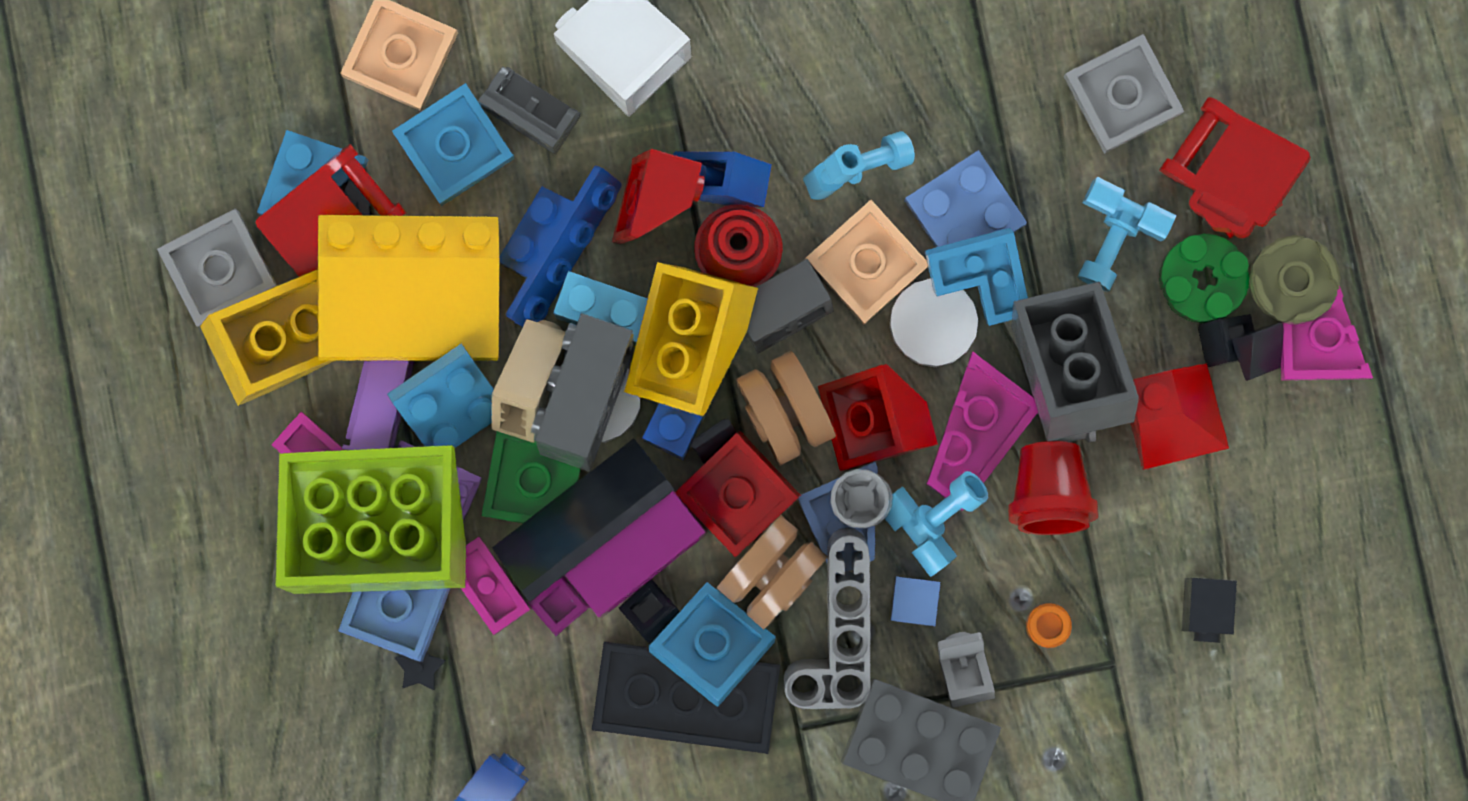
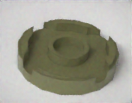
(1294, 279)

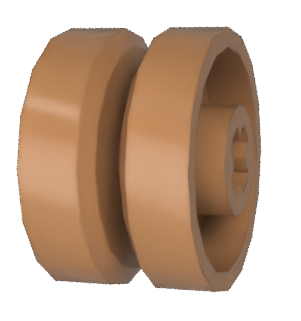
(780, 410)
(772, 572)

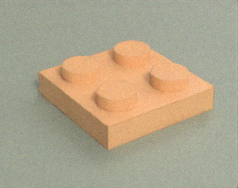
(399, 53)
(867, 262)

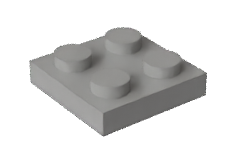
(1123, 93)
(216, 266)

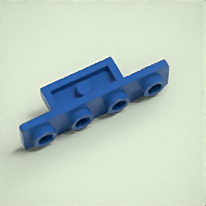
(552, 241)

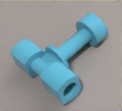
(848, 164)
(1124, 219)
(926, 523)

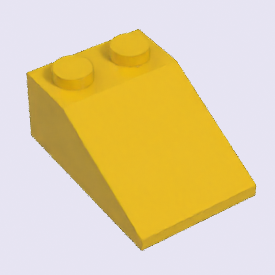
(688, 337)
(267, 338)

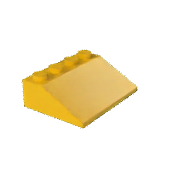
(407, 287)

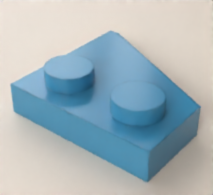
(295, 162)

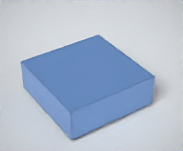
(915, 601)

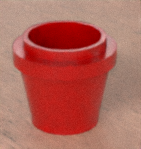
(747, 266)
(1052, 490)

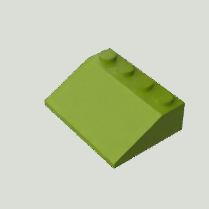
(370, 521)

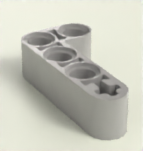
(840, 619)

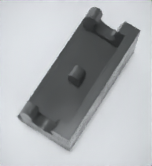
(529, 109)
(787, 306)

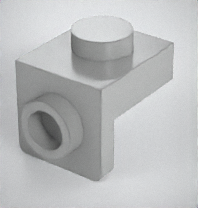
(965, 669)

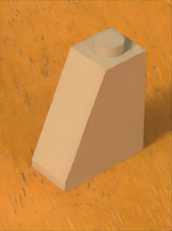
(525, 378)

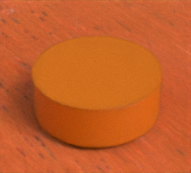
(1048, 625)

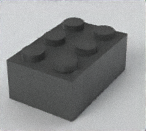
(1074, 361)
(583, 391)
(920, 744)

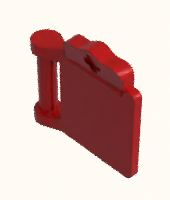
(1243, 173)
(293, 220)

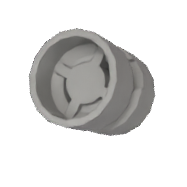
(861, 498)

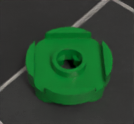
(1217, 300)

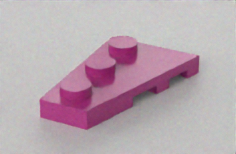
(1323, 348)
(981, 426)

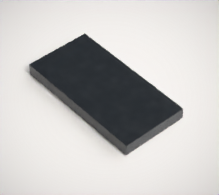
(582, 519)
(651, 701)

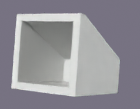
(623, 48)

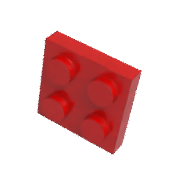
(737, 494)

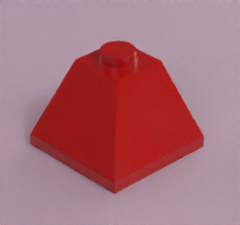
(656, 191)
(875, 417)
(1177, 417)

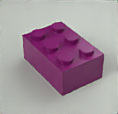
(635, 555)

